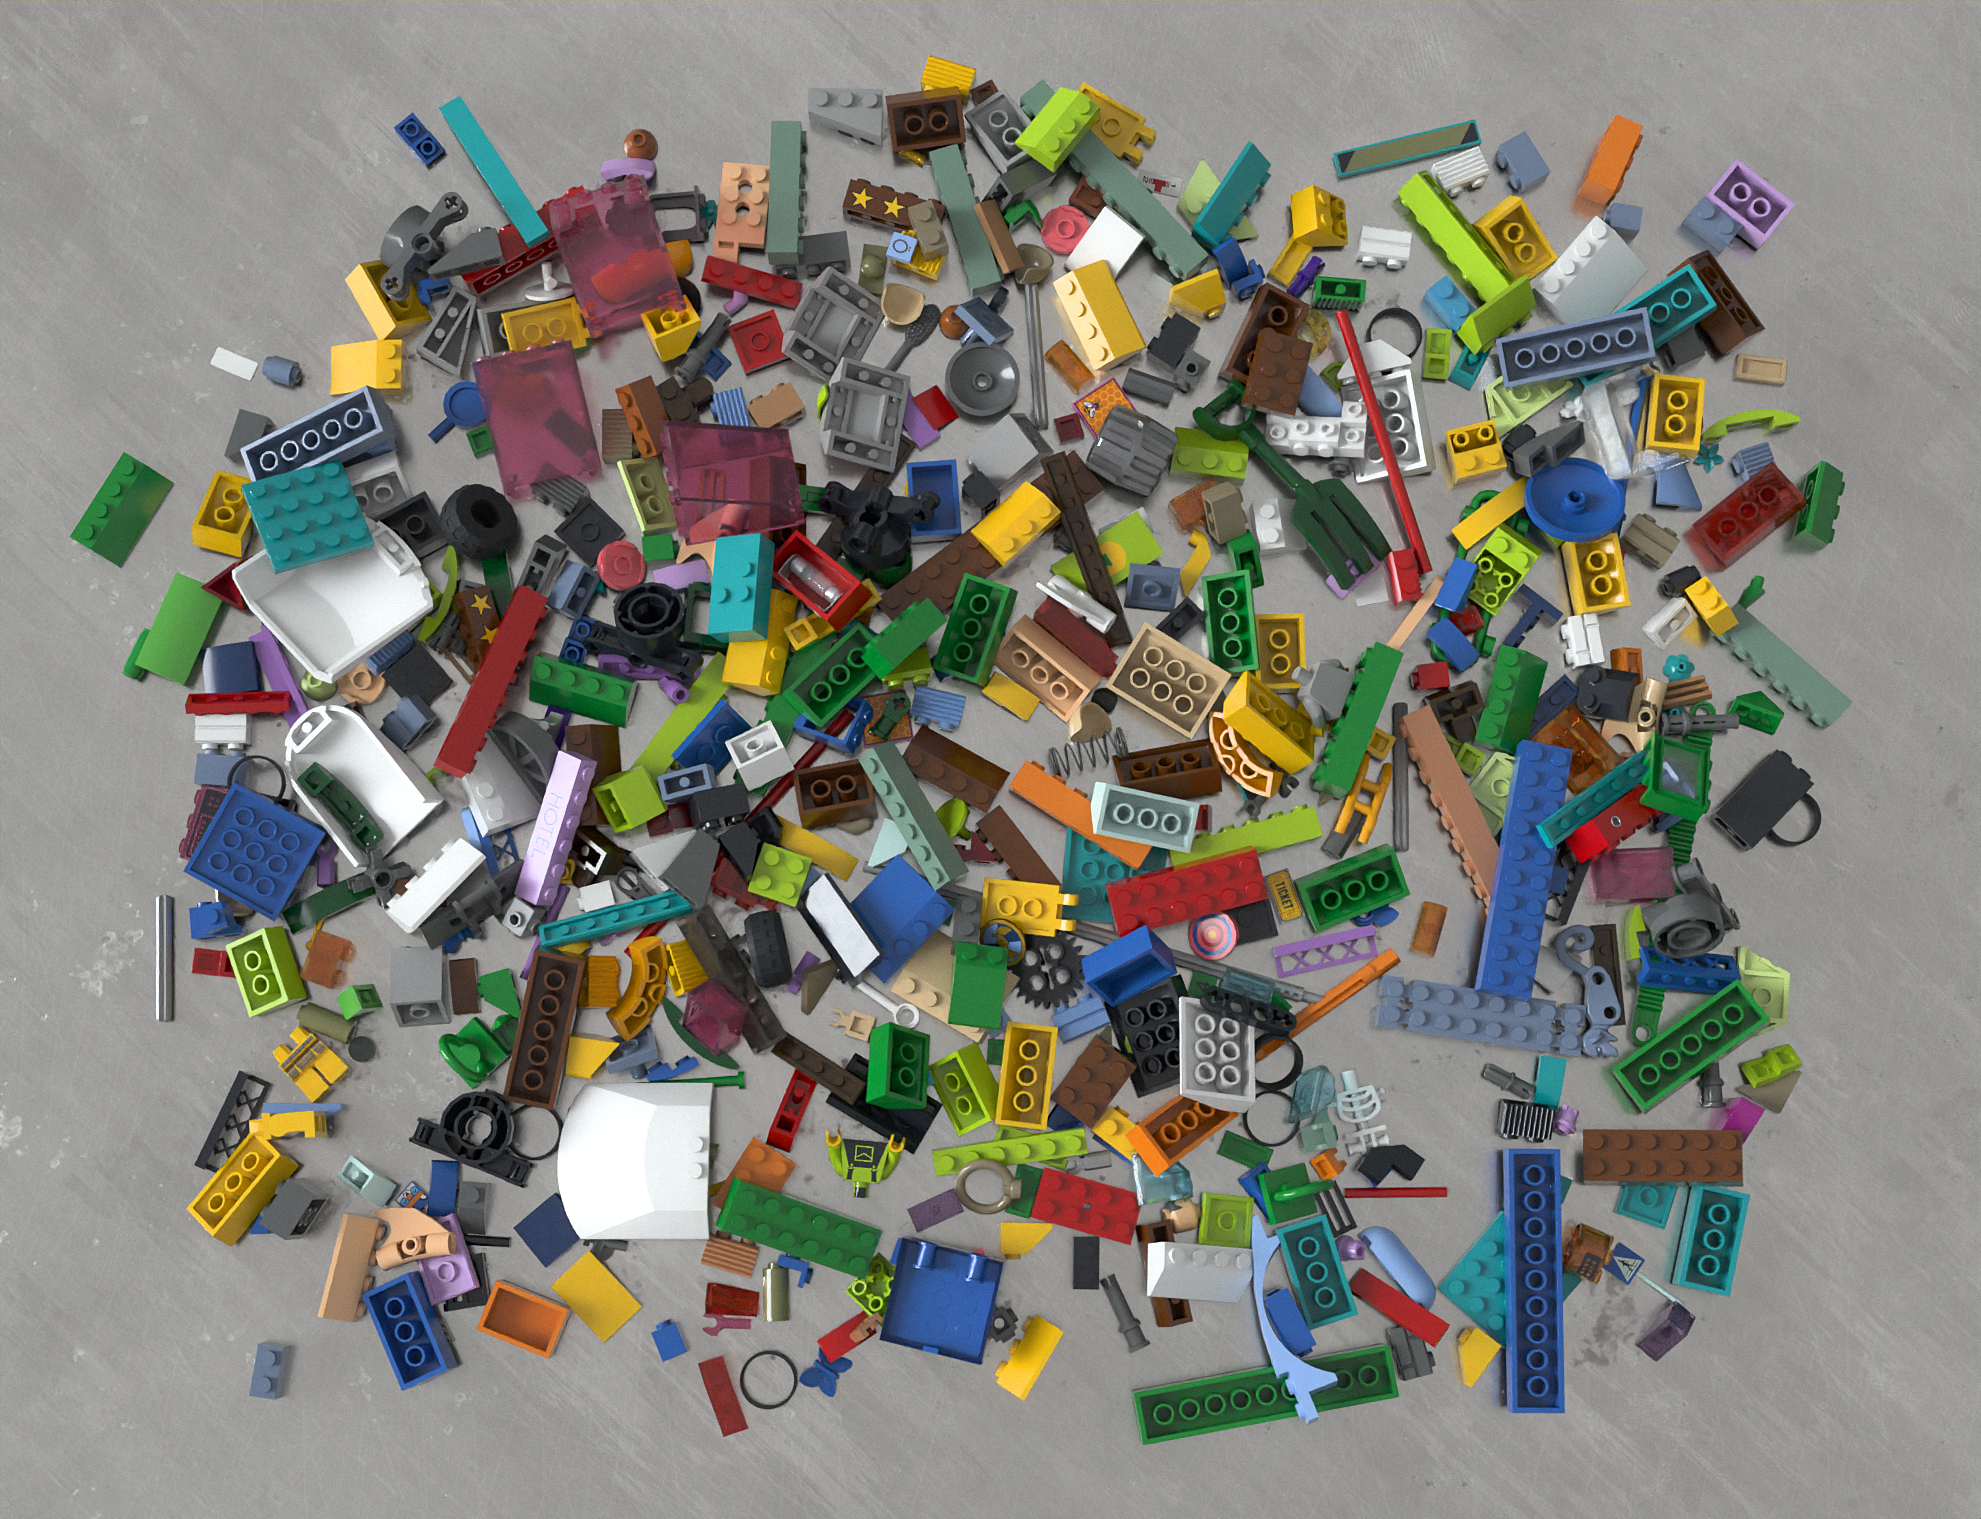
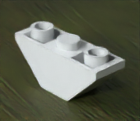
(1378, 358)

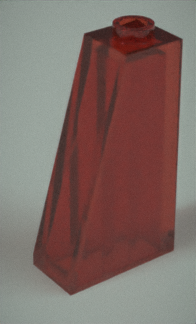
(1075, 636)

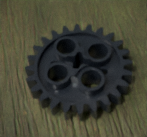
(1068, 960)

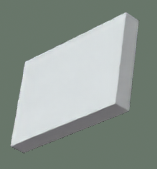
(1106, 239)

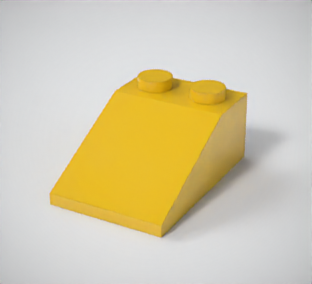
(1516, 238)
(369, 363)
(224, 516)

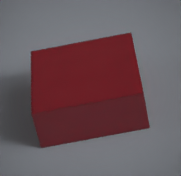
(1068, 428)

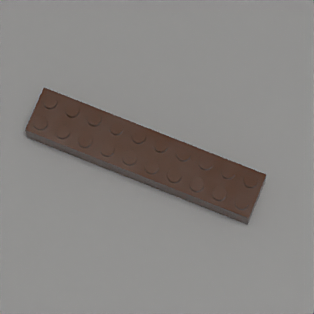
(943, 573)

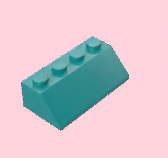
(1232, 197)

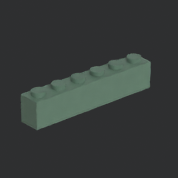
(785, 193)
(971, 241)
(1785, 668)
(913, 815)

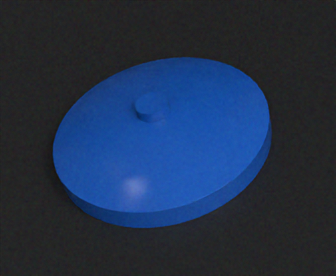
(1575, 501)

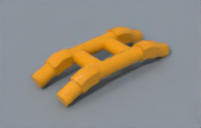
(1353, 804)

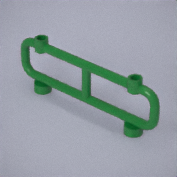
(1483, 643)

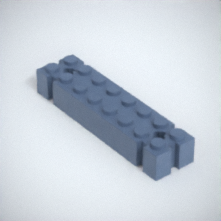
(1479, 1017)

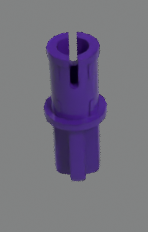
(1306, 277)

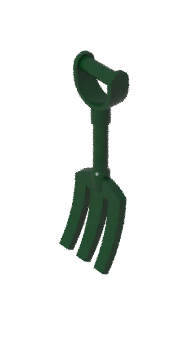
(1311, 497)

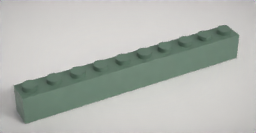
(1127, 195)

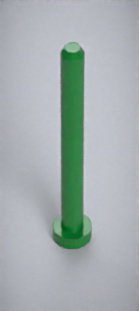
(737, 1080)

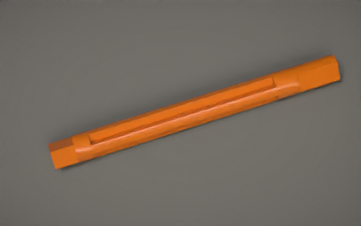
(1334, 998)

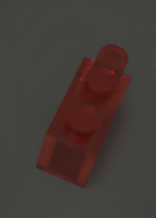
(728, 882)

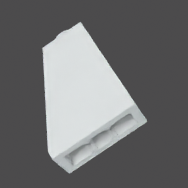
(656, 856)

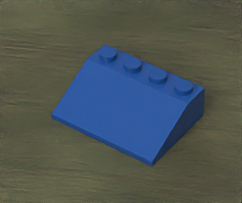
(900, 913)

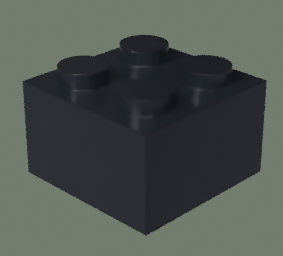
(718, 806)

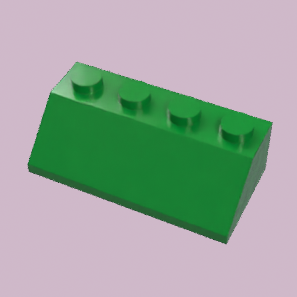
(121, 509)
(1231, 622)
(975, 629)
(832, 678)
(581, 688)
(1510, 700)
(1352, 887)

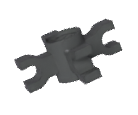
(376, 866)

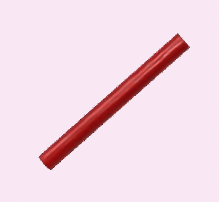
(1395, 1192)

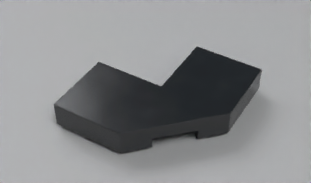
(768, 829)
(1398, 1157)

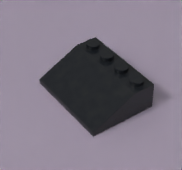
(1153, 1034)

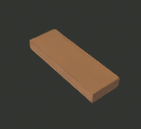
(999, 236)

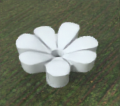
(1574, 409)

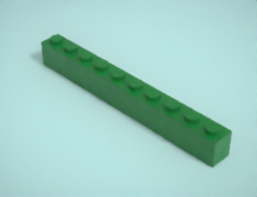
(778, 709)

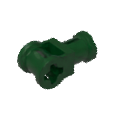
(891, 717)

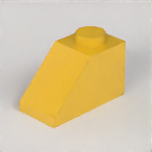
(1021, 1237)
(1475, 1354)

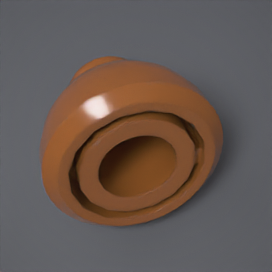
(640, 144)
(951, 323)

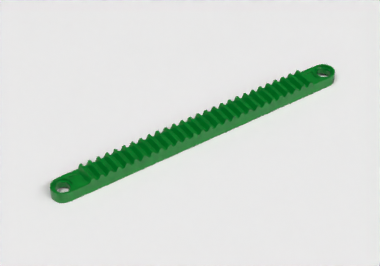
(1680, 836)

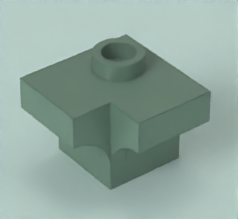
(1318, 1134)

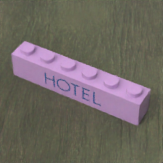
(555, 827)

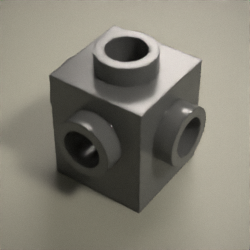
(1007, 1331)

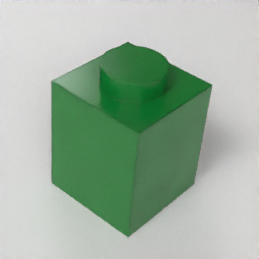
(660, 549)

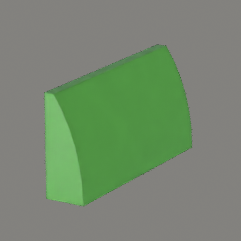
(178, 629)

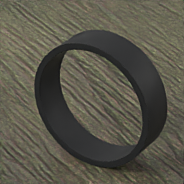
(1402, 312)
(283, 779)
(1817, 822)
(1294, 1073)
(1257, 1140)
(556, 1146)
(749, 1399)

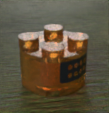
(1587, 1253)

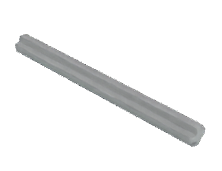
(1036, 356)
(1401, 792)

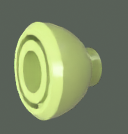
(316, 688)

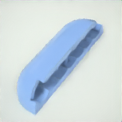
(1317, 398)
(1400, 1265)

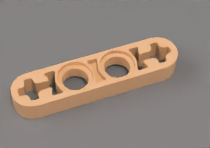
(1416, 613)

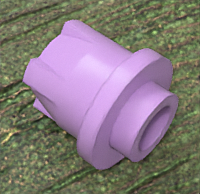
(1566, 1120)
(1350, 1249)

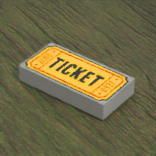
(1284, 896)

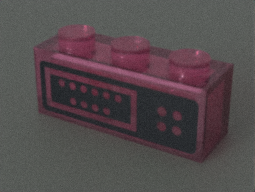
(207, 804)

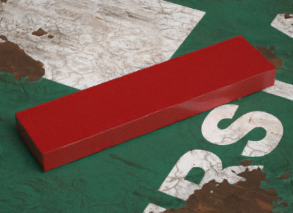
(1398, 1307)

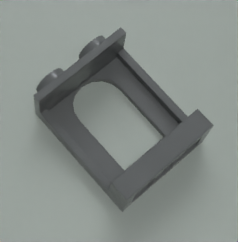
(680, 199)

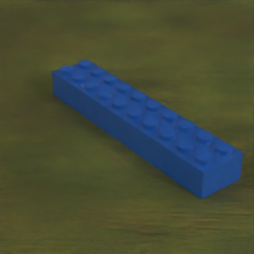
(1522, 872)
(1533, 1281)

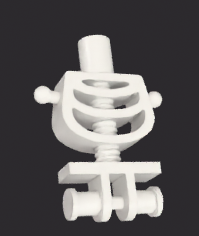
(1353, 1089)

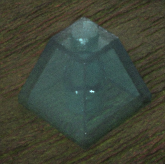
(1312, 1093)
(1168, 1186)

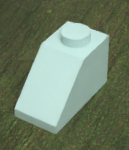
(888, 844)
(366, 1181)

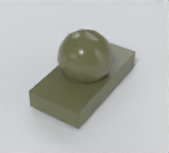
(873, 269)

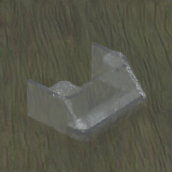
(1611, 429)

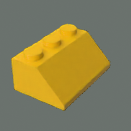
(388, 318)
(1016, 523)
(1596, 575)
(1028, 1356)

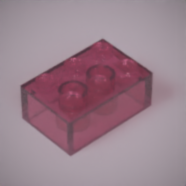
(1635, 875)

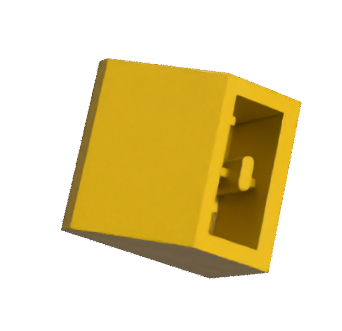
(1318, 218)
(1474, 452)

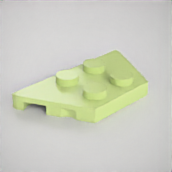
(1197, 195)
(1516, 406)
(1492, 789)
(1766, 985)

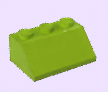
(1059, 127)
(1498, 316)
(1202, 456)
(266, 971)
(966, 1088)

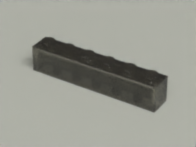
(727, 969)

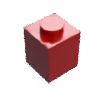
(1430, 677)

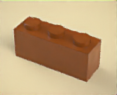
(644, 414)

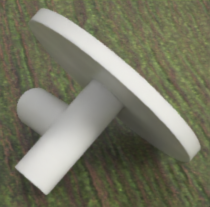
(550, 288)

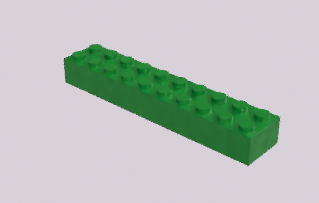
(1258, 1396)

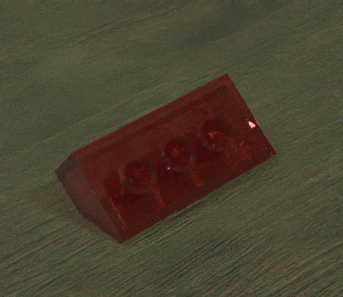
(1749, 514)

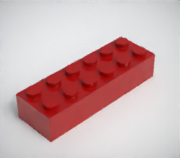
(516, 253)
(1186, 890)

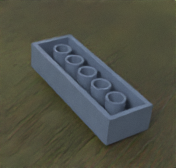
(1576, 349)
(323, 436)

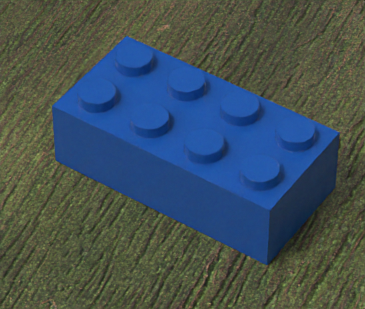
(409, 1330)

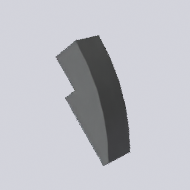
(1548, 448)

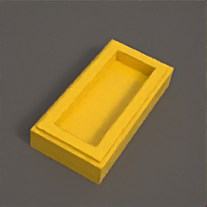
(1289, 262)

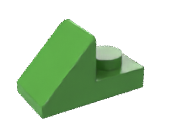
(358, 1000)

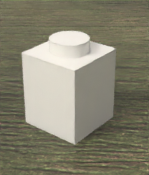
(596, 897)

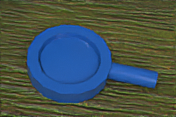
(461, 408)

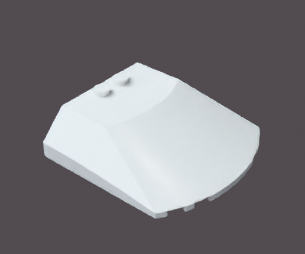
(340, 607)
(637, 1161)

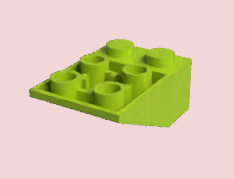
(1501, 568)
(875, 1290)

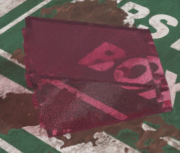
(615, 253)
(536, 415)
(730, 479)

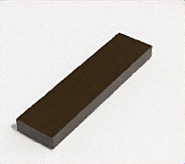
(1606, 955)
(820, 1069)

